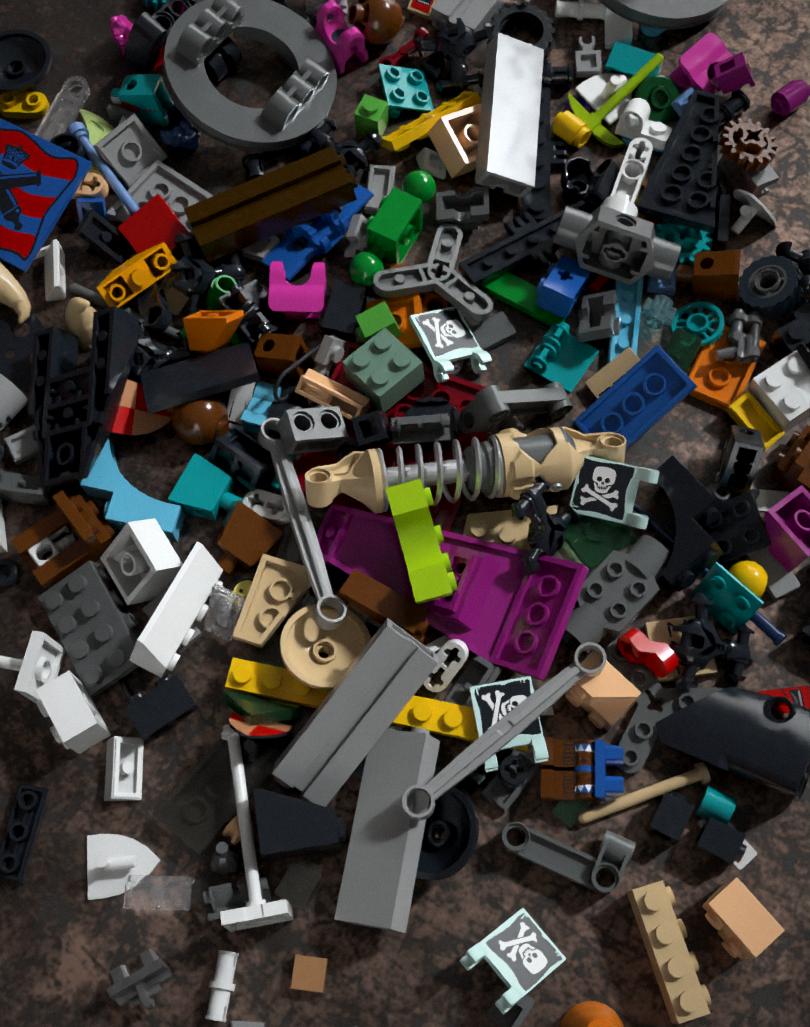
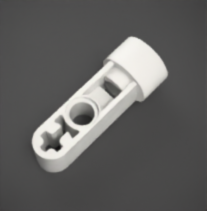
(627, 188)

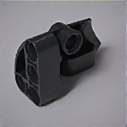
(742, 737)

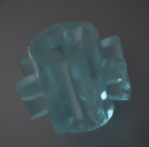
(658, 311)

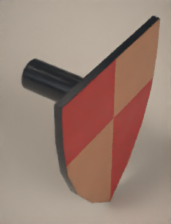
(133, 414)
(256, 733)

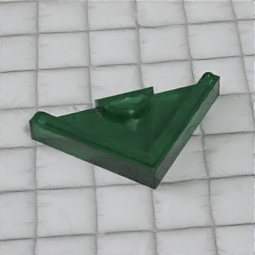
(259, 710)

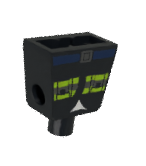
(744, 449)

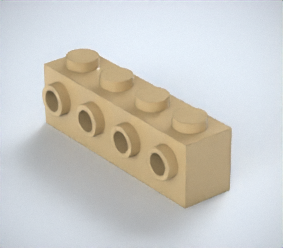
(668, 952)

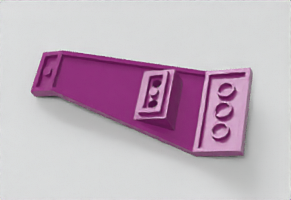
(495, 611)

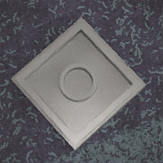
(129, 150)

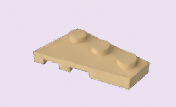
(501, 527)
(270, 599)

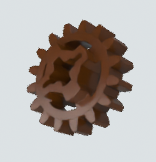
(747, 144)

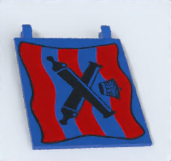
(34, 191)

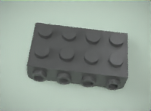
(93, 626)

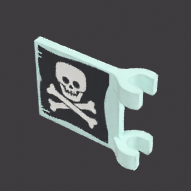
(447, 340)
(609, 490)
(496, 700)
(519, 956)

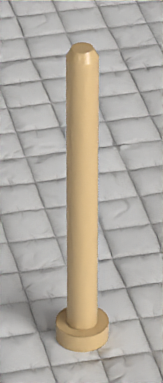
(699, 773)

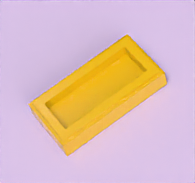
(750, 414)

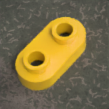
(21, 105)

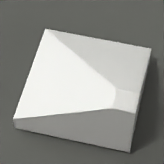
(431, 163)

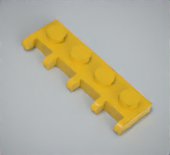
(418, 129)

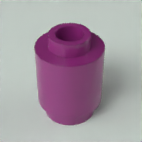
(790, 97)

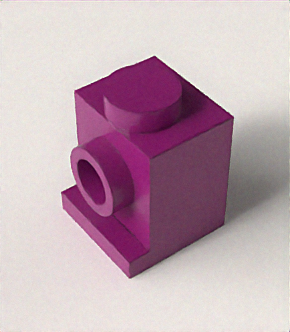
(732, 74)

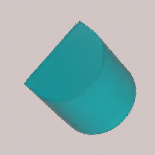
(716, 805)

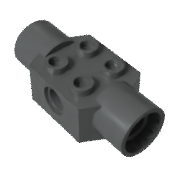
(616, 244)
(616, 593)

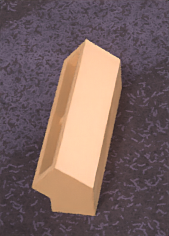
(331, 393)

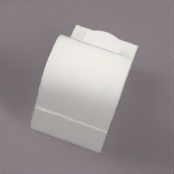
(640, 126)

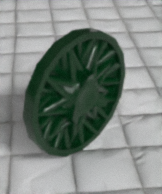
(659, 93)

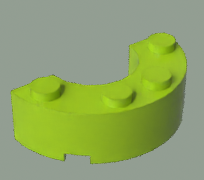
(421, 541)

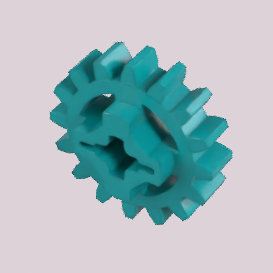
(690, 239)

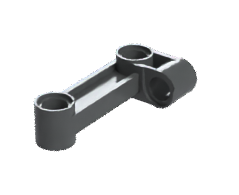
(494, 405)
(569, 862)

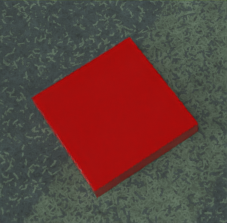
(153, 225)

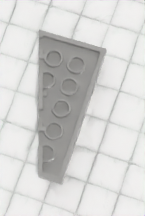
(179, 194)

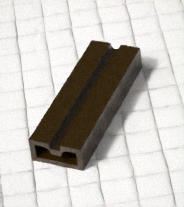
(271, 203)

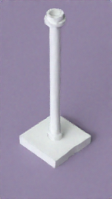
(39, 666)
(257, 911)

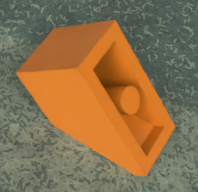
(211, 328)

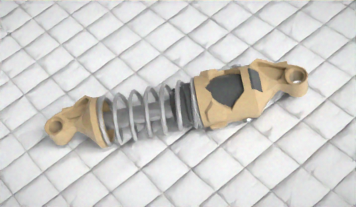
(496, 467)

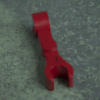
(405, 50)

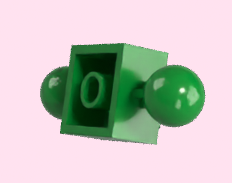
(393, 227)

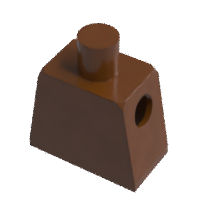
(713, 274)
(278, 352)
(244, 537)

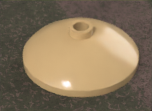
(303, 641)

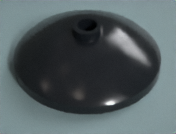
(23, 60)
(460, 821)

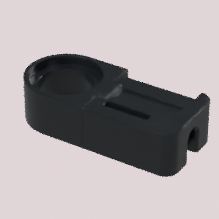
(601, 183)

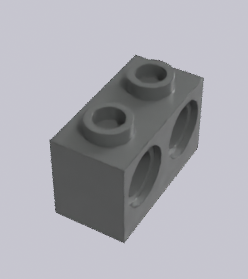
(318, 430)

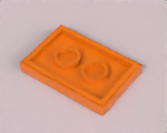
(720, 381)

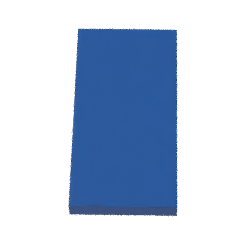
(638, 398)

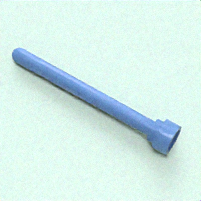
(82, 133)

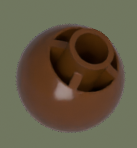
(377, 19)
(200, 420)

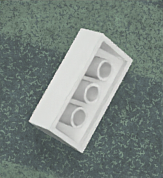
(177, 612)

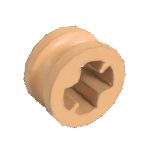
(232, 830)

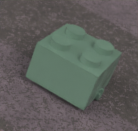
(383, 370)

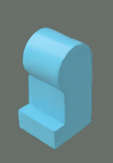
(259, 407)

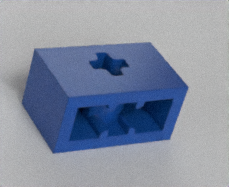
(562, 287)

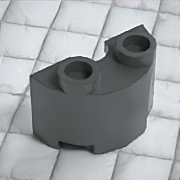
(463, 209)
(598, 317)

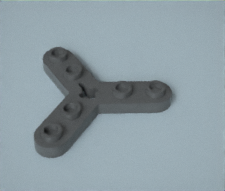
(422, 278)
(641, 729)

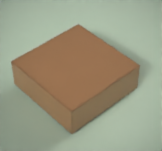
(309, 973)

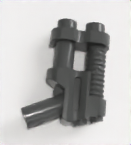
(742, 347)

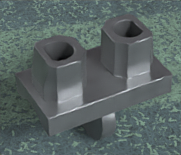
(140, 985)

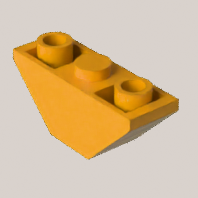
(136, 275)

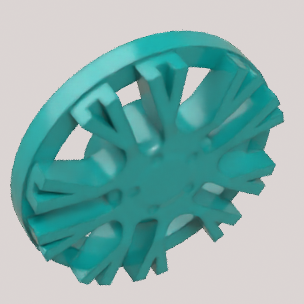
(699, 323)

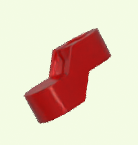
(640, 650)

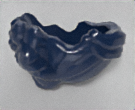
(180, 131)

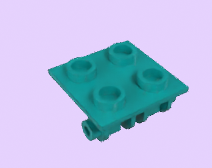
(404, 89)
(561, 357)
(732, 600)

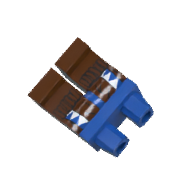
(579, 771)

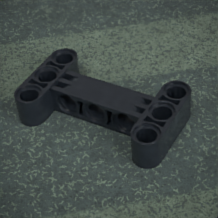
(151, 32)

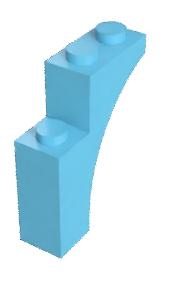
(126, 501)

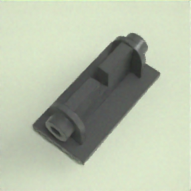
(420, 429)
(224, 898)

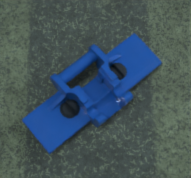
(317, 238)

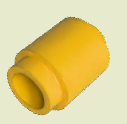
(571, 129)

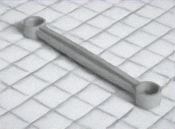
(302, 528)
(504, 730)

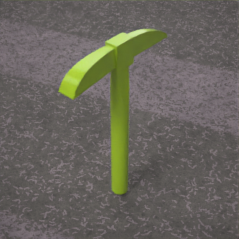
(594, 119)

